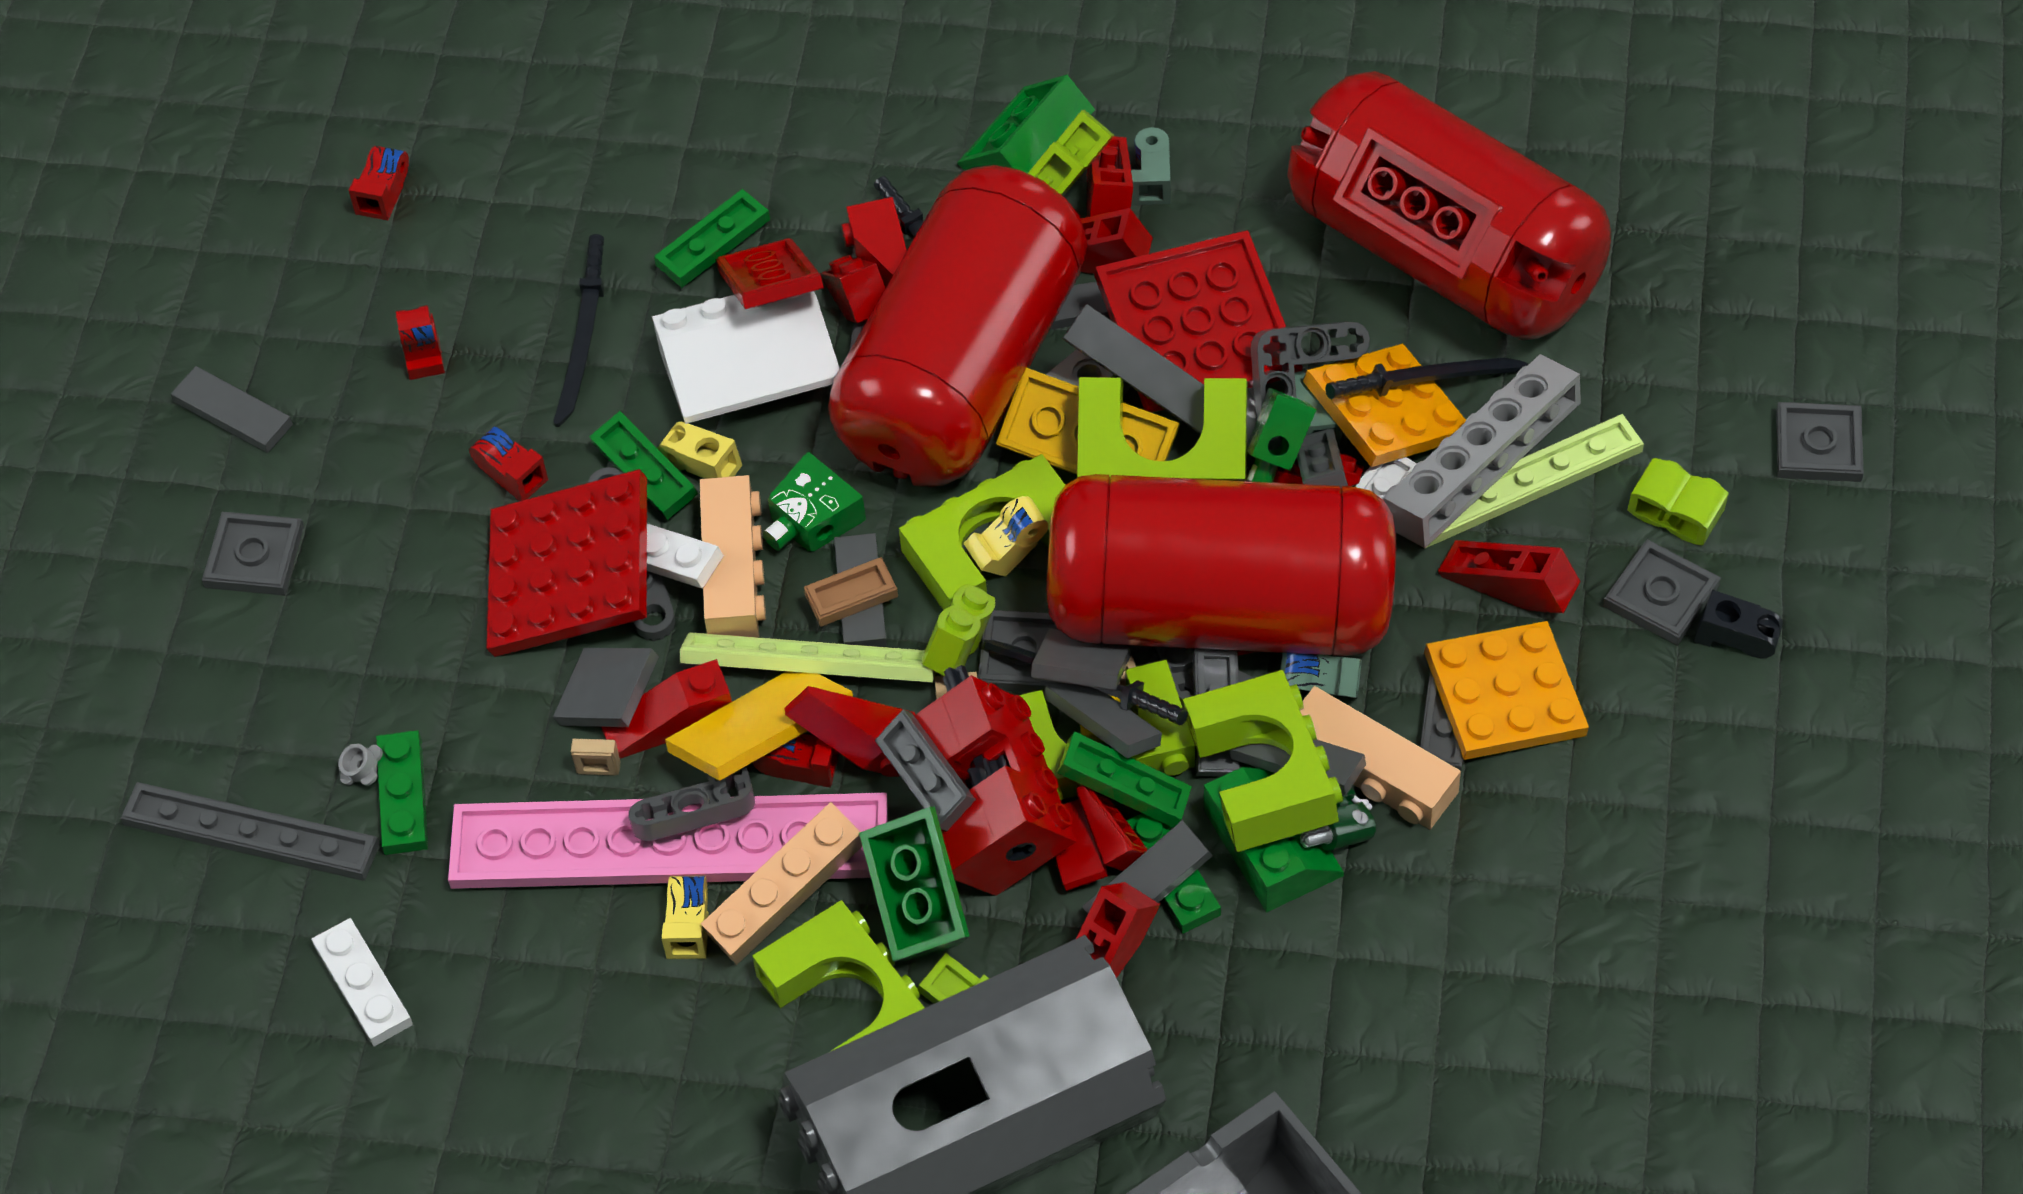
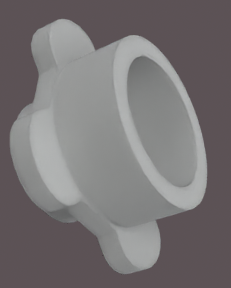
(359, 764)

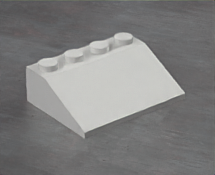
(743, 357)

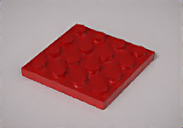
(1196, 306)
(567, 563)

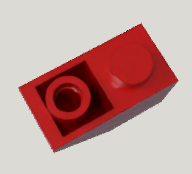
(854, 286)

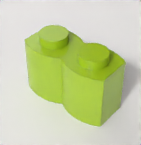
(1678, 501)
(959, 629)

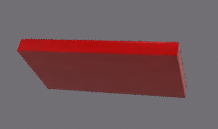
(769, 273)

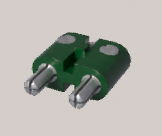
(1354, 825)

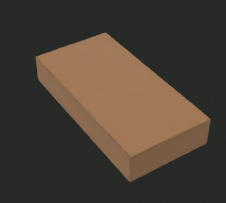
(850, 591)

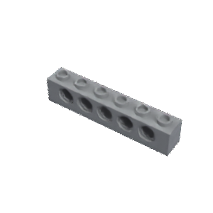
(1483, 449)

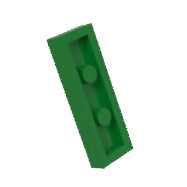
(712, 238)
(631, 450)
(1124, 779)
(402, 793)
(1191, 901)

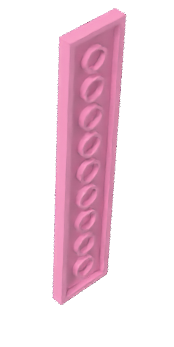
(596, 845)

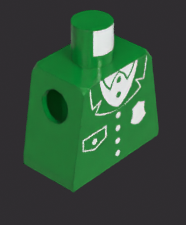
(1281, 417)
(812, 506)

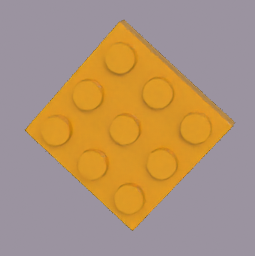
(1388, 426)
(1506, 690)

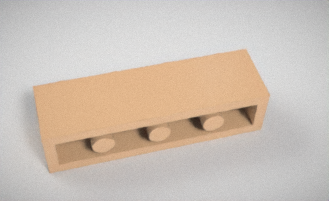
(728, 522)
(1395, 768)
(783, 883)

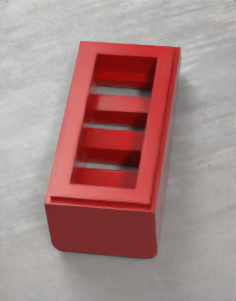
(1111, 832)

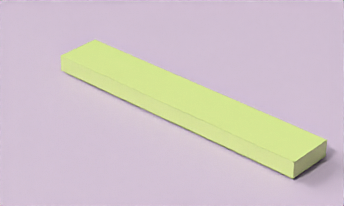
(1551, 470)
(806, 657)

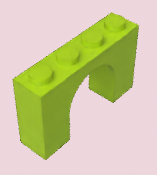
(1216, 455)
(936, 539)
(1266, 713)
(1171, 757)
(830, 948)

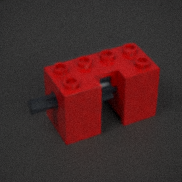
(1001, 760)

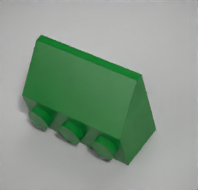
(1028, 125)
(1275, 869)
(914, 886)

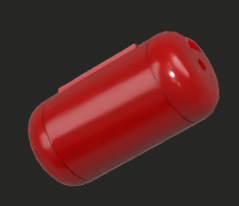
(1450, 205)
(958, 326)
(1221, 565)

